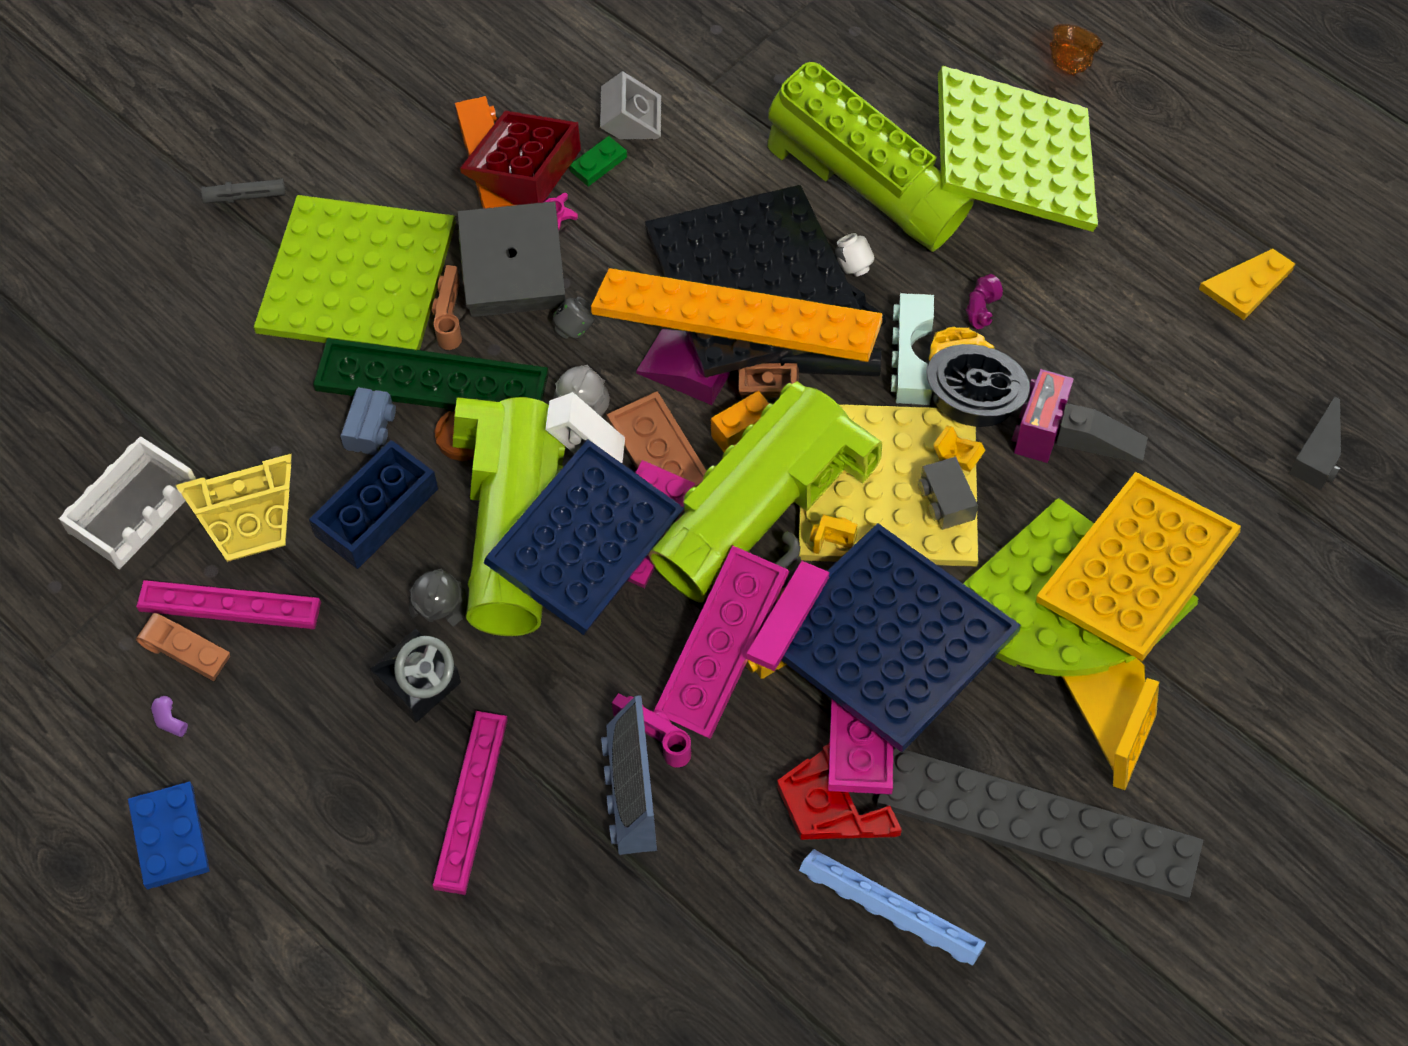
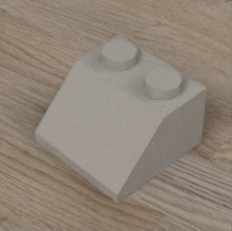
(630, 109)

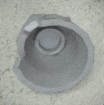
(586, 385)

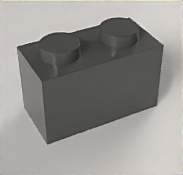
(948, 493)

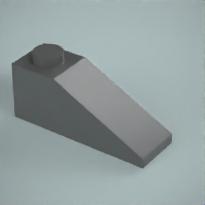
(1100, 434)
(1321, 451)

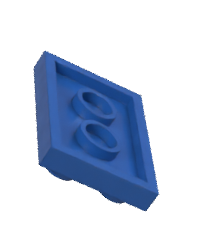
(168, 835)

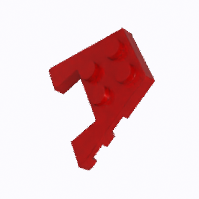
(829, 813)

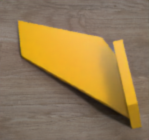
(1118, 712)

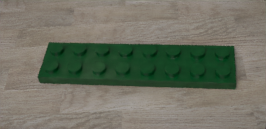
(424, 376)

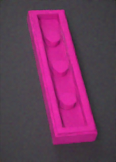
(787, 616)

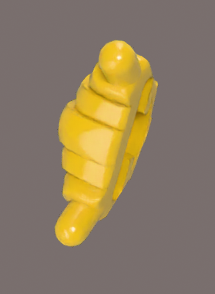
(956, 336)

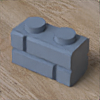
(368, 421)

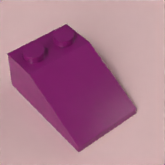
(675, 365)

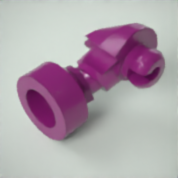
(987, 291)

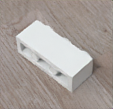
(574, 422)

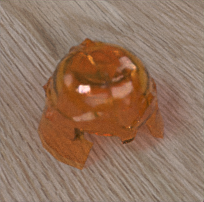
(1073, 48)

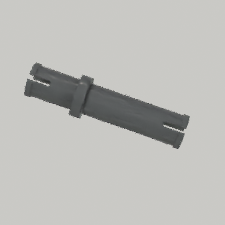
(231, 192)

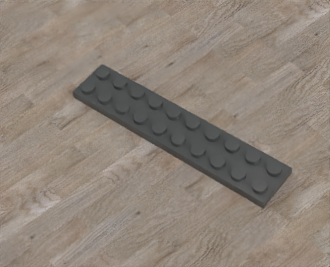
(1043, 824)

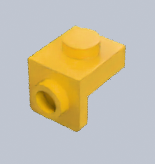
(965, 450)
(833, 530)

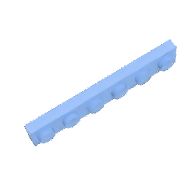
(883, 902)

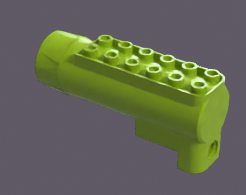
(846, 136)
(780, 460)
(509, 471)

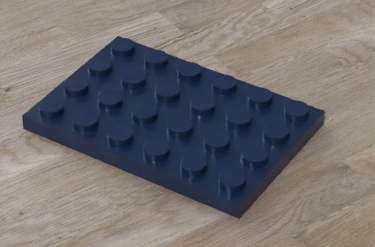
(584, 536)

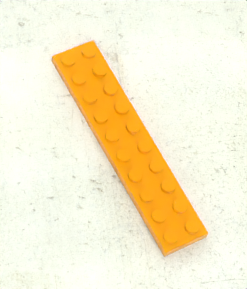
(738, 314)

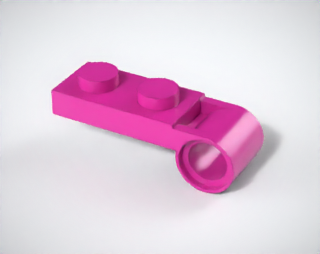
(659, 727)

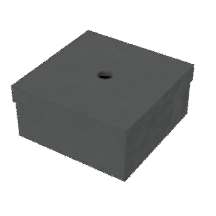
(511, 259)

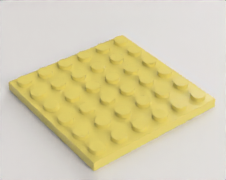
(892, 490)

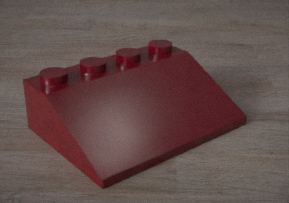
(524, 156)

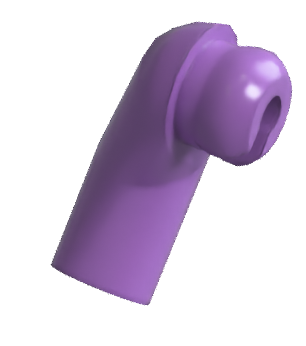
(163, 717)

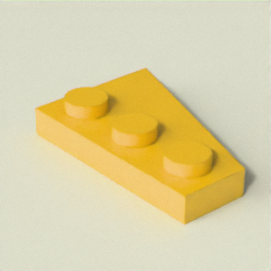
(1248, 283)

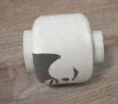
(854, 254)

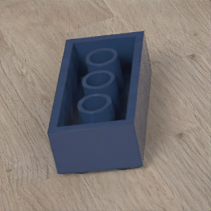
(374, 504)

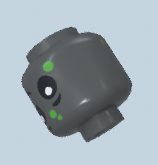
(573, 318)

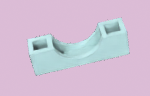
(915, 321)

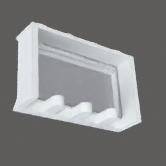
(128, 502)

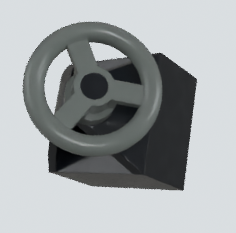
(416, 674)

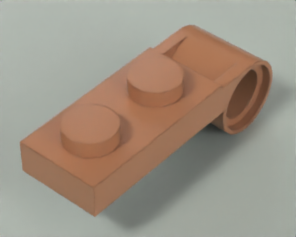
(443, 310)
(183, 646)

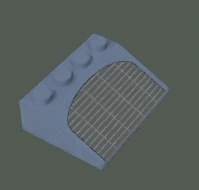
(629, 781)

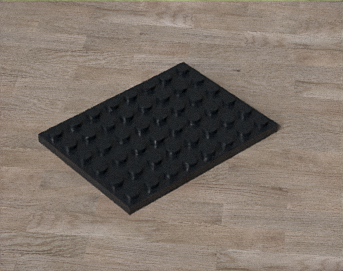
(751, 245)

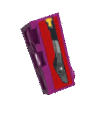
(1042, 415)

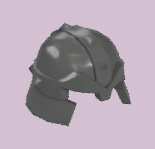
(438, 595)

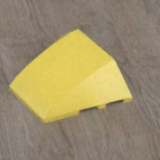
(244, 508)

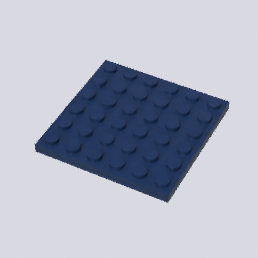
(895, 637)

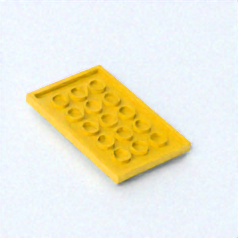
(1138, 565)

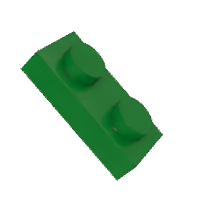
(598, 161)

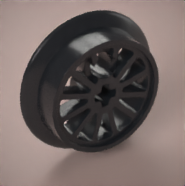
(986, 391)

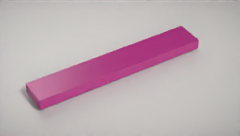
(229, 604)
(470, 803)

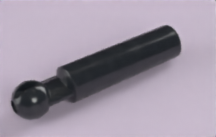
(831, 365)

